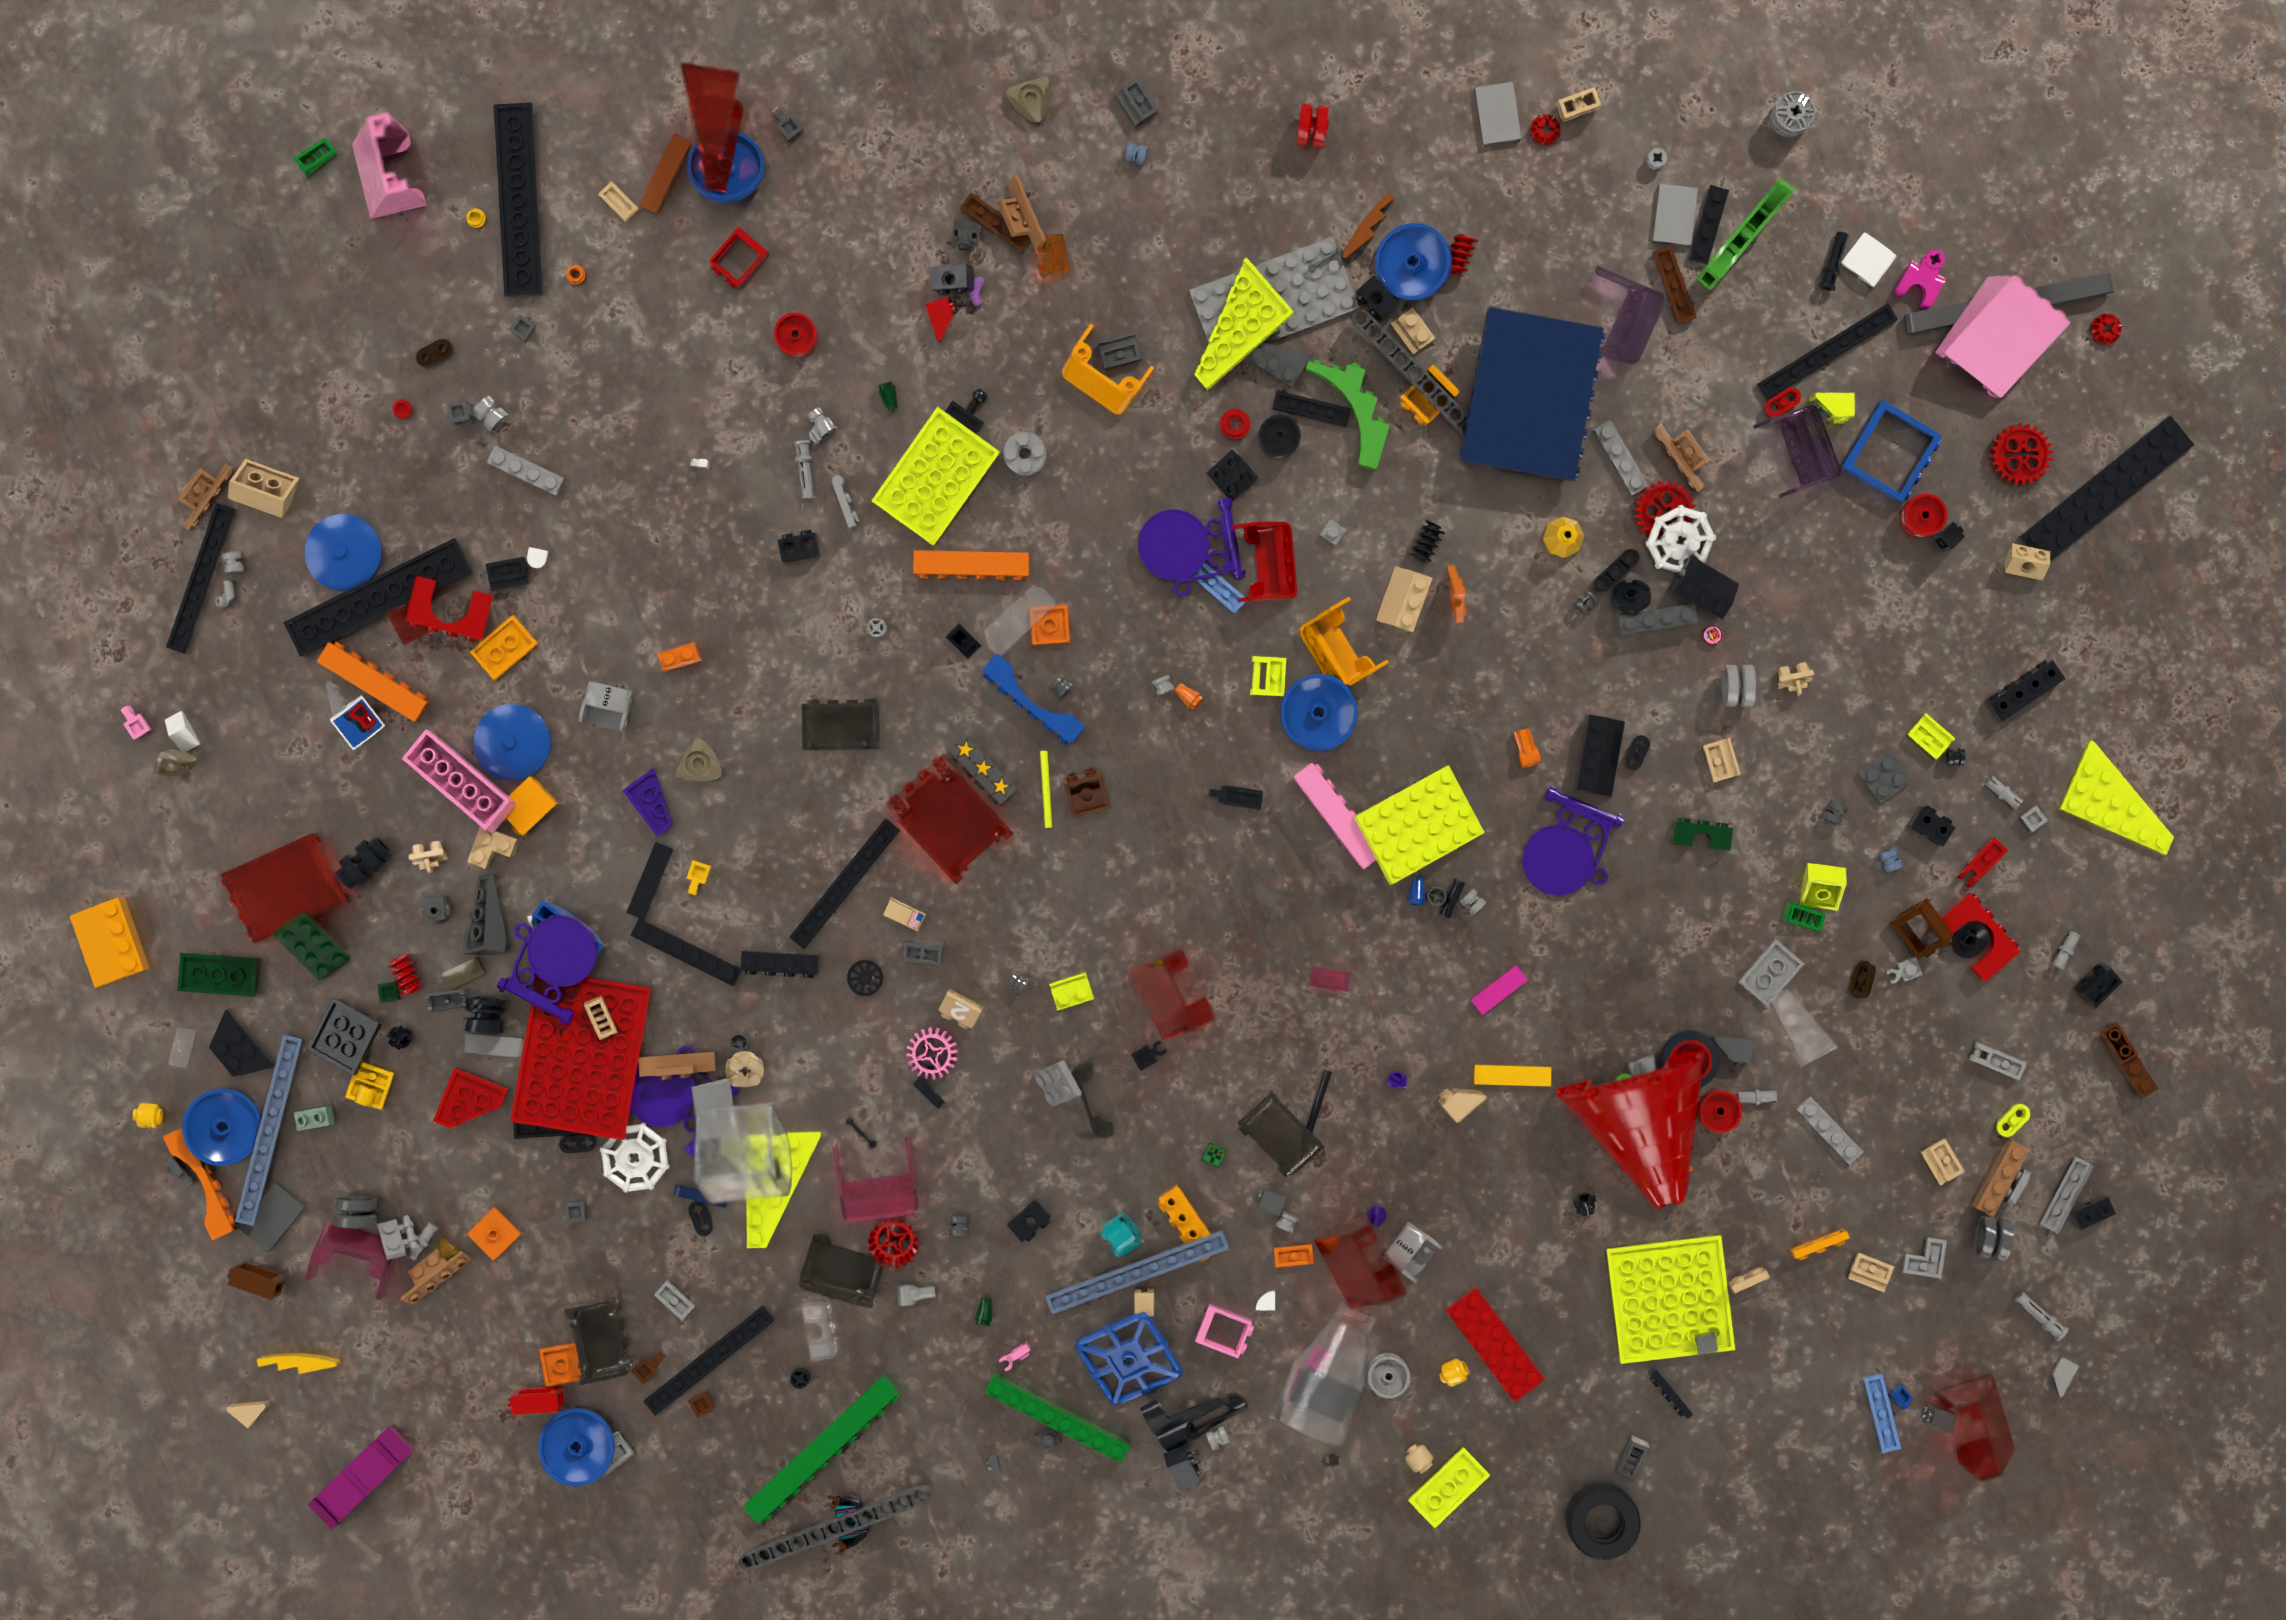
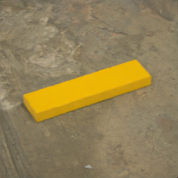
(1512, 1075)

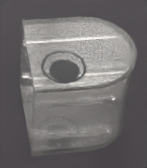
(742, 1154)

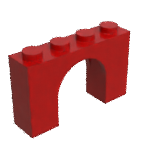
(420, 612)
(2001, 948)

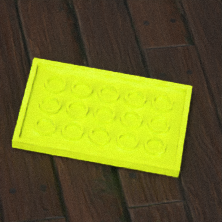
(935, 476)
(1419, 825)

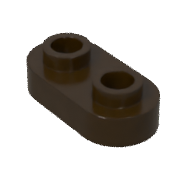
(434, 353)
(1862, 979)

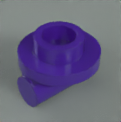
(1397, 1080)
(1376, 1215)

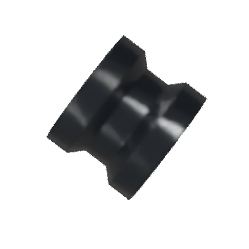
(1955, 757)
(798, 1381)

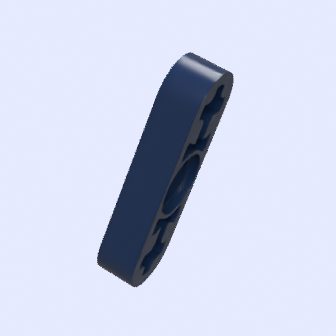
(693, 1194)

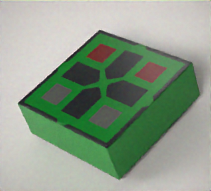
(1214, 1155)

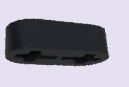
(1641, 754)
(929, 1092)
(577, 1148)
(697, 1221)

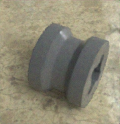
(1060, 686)
(1017, 983)

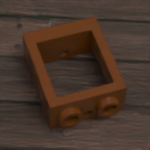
(1933, 920)
(256, 1280)

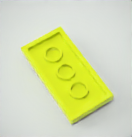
(1448, 1487)

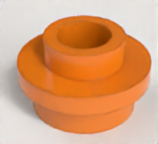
(571, 270)

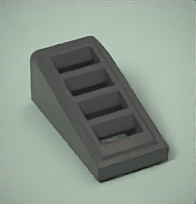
(1639, 1443)

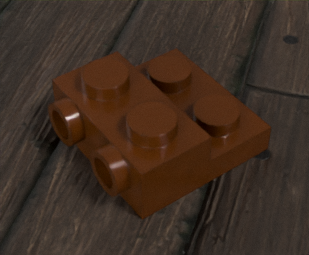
(1086, 792)

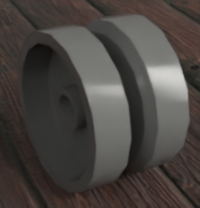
(355, 1212)
(1993, 1238)

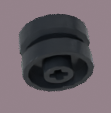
(1276, 447)

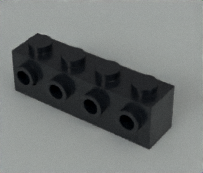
(2025, 690)
(781, 963)

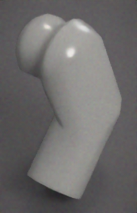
(228, 595)

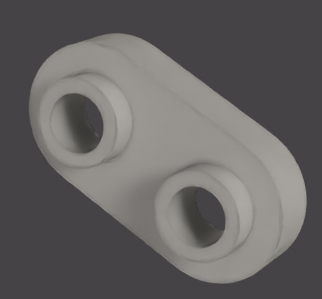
(2017, 1187)

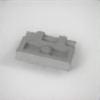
(391, 1238)

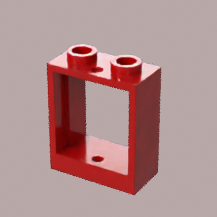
(738, 234)
(536, 1400)

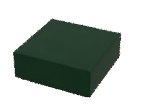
(388, 992)

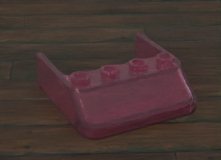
(878, 1196)

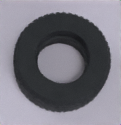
(1617, 1543)

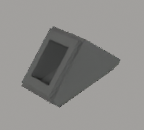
(1706, 1342)

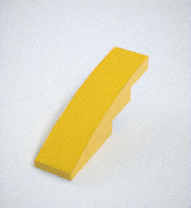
(304, 1362)

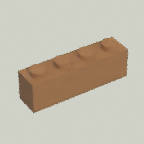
(2000, 1177)

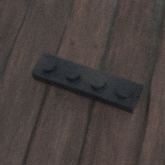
(1708, 224)

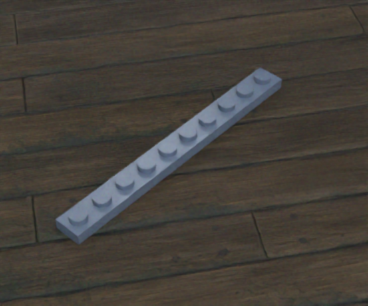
(268, 1130)
(1137, 1272)

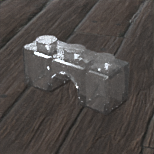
(818, 1312)

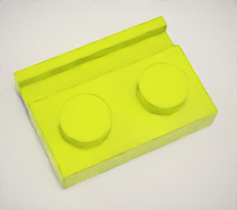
(1930, 736)
(1071, 991)

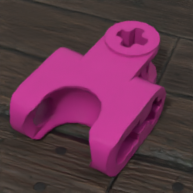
(1925, 277)

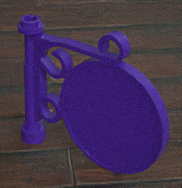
(1177, 544)
(1559, 856)
(560, 953)
(667, 1100)

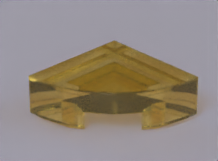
(445, 1249)

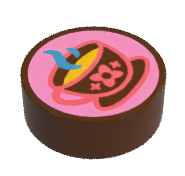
(1712, 635)

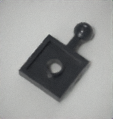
(965, 416)

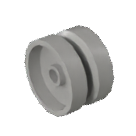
(1738, 685)
(1384, 1364)

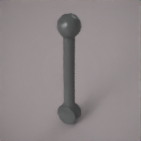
(1312, 267)

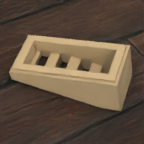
(594, 1020)

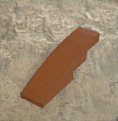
(665, 173)
(1364, 233)

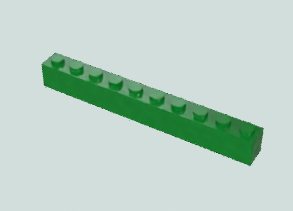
(818, 1452)

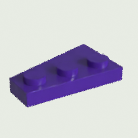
(649, 802)

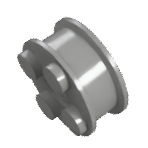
(1027, 466)

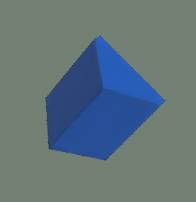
(1900, 1397)

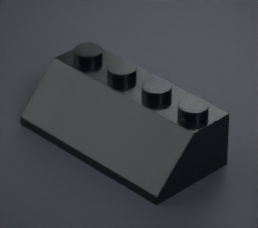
(1599, 755)

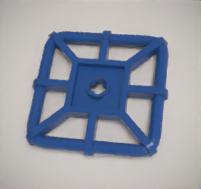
(1132, 1348)

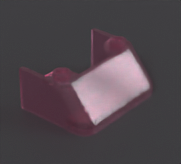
(353, 1243)

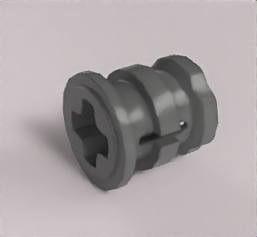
(1586, 602)

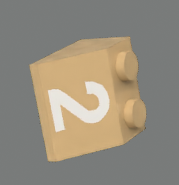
(960, 1009)

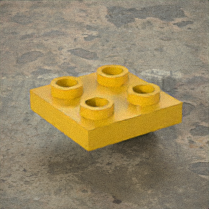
(370, 1086)

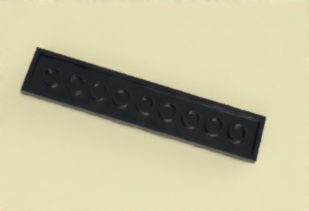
(518, 199)
(2108, 488)
(375, 597)

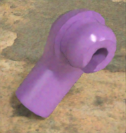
(974, 294)

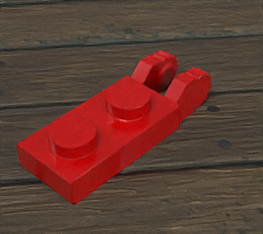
(1983, 861)

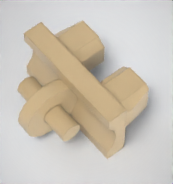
(1795, 681)
(428, 859)

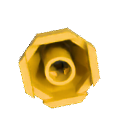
(1556, 541)

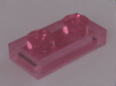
(1329, 979)

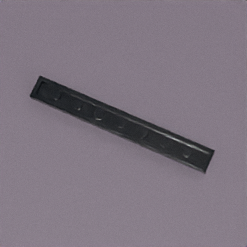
(1827, 351)
(200, 578)
(844, 883)
(709, 1360)

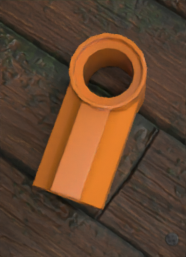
(1528, 753)

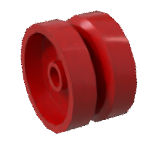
(1313, 125)
(794, 323)
(1934, 518)
(1730, 1112)

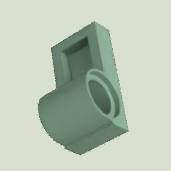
(314, 1118)

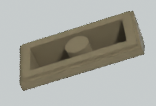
(463, 973)

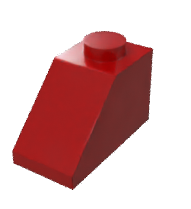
(941, 316)

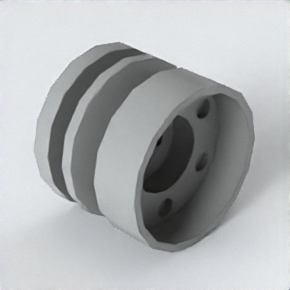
(1782, 116)

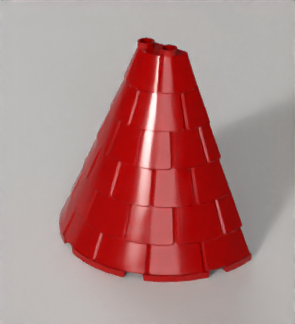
(1645, 1124)

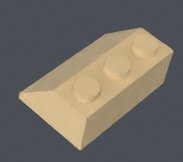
(263, 488)
(1404, 599)
(1460, 1101)

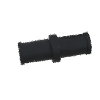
(1452, 898)

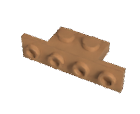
(1020, 215)
(1686, 453)
(200, 490)
(677, 1064)
(431, 1273)

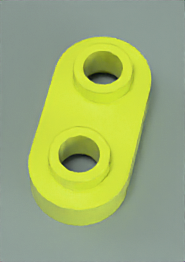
(2014, 1122)

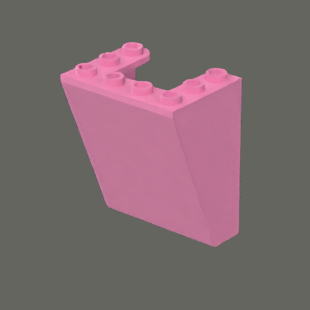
(383, 193)
(2002, 333)

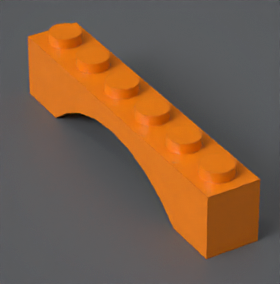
(218, 1217)

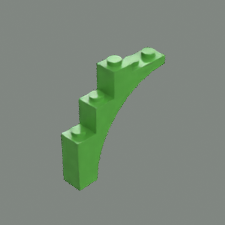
(1745, 234)
(1348, 383)

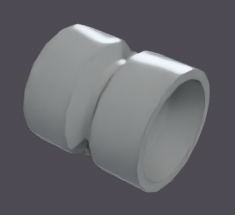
(488, 411)

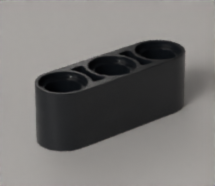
(1622, 564)

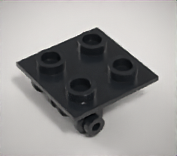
(1232, 474)

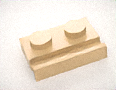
(1412, 331)
(1721, 760)
(1942, 1161)
(1870, 1272)
(1744, 1281)

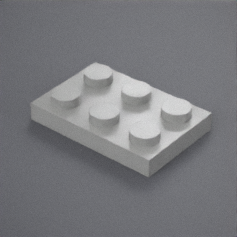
(1057, 1083)

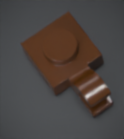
(646, 1368)

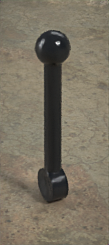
(872, 1143)

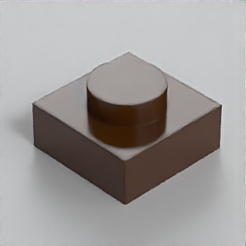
(701, 1404)

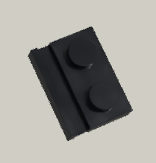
(507, 574)

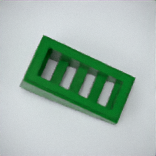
(306, 171)
(1791, 914)

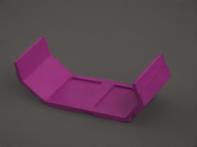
(361, 1477)

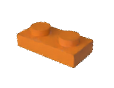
(1293, 1255)

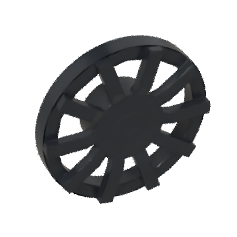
(865, 977)

